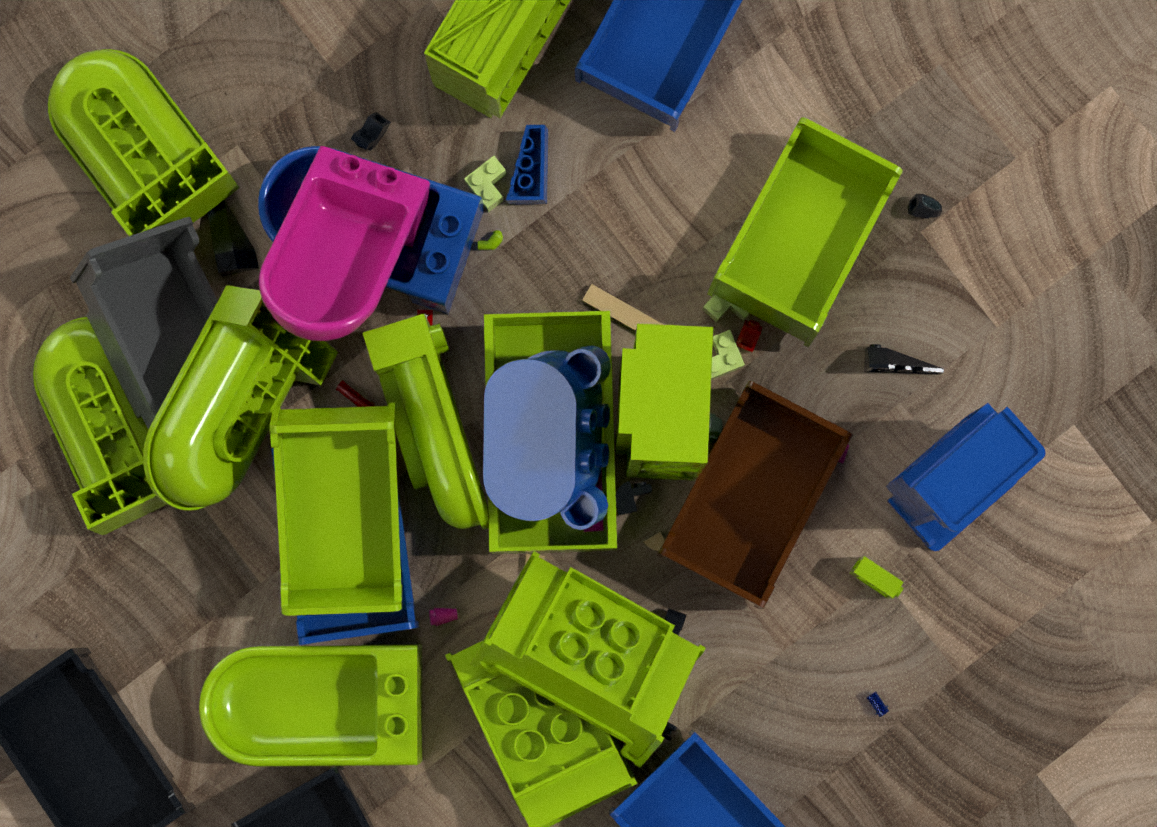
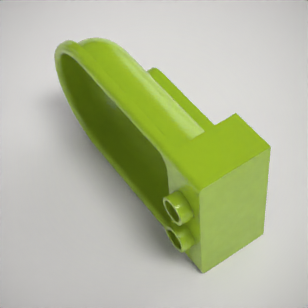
(134, 142)
(226, 400)
(427, 418)
(94, 427)
(316, 705)

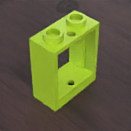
(877, 578)

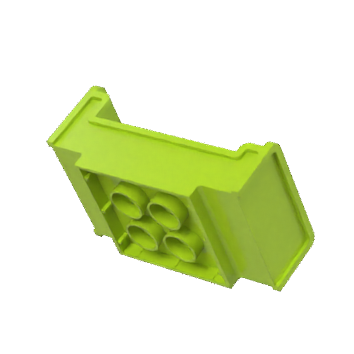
(805, 230)
(337, 509)
(590, 654)
(544, 751)

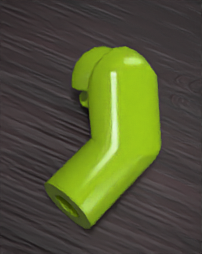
(492, 243)

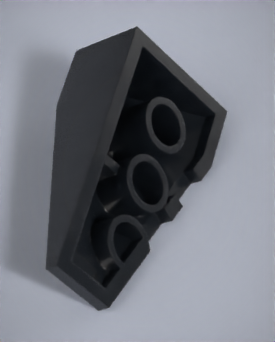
(230, 244)
(890, 361)

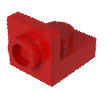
(749, 335)

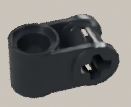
(677, 619)

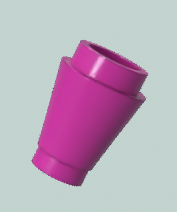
(442, 615)

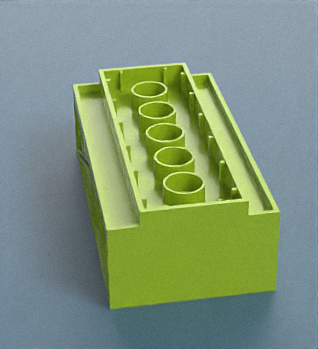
(489, 49)
(520, 337)
(665, 402)

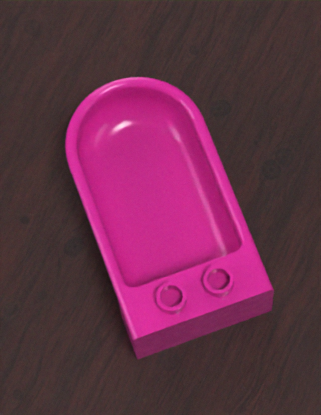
(340, 244)

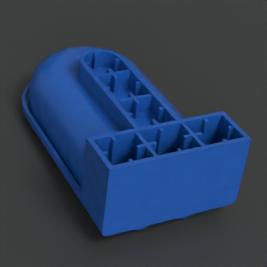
(439, 255)

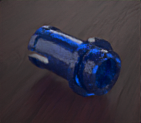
(877, 703)

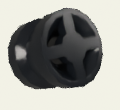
(669, 729)

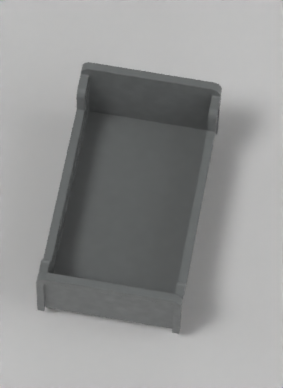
(147, 308)

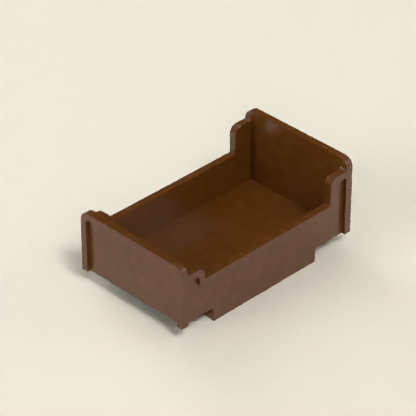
(755, 493)

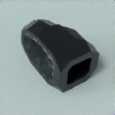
(924, 207)

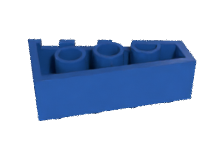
(531, 169)

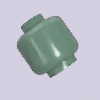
(715, 428)

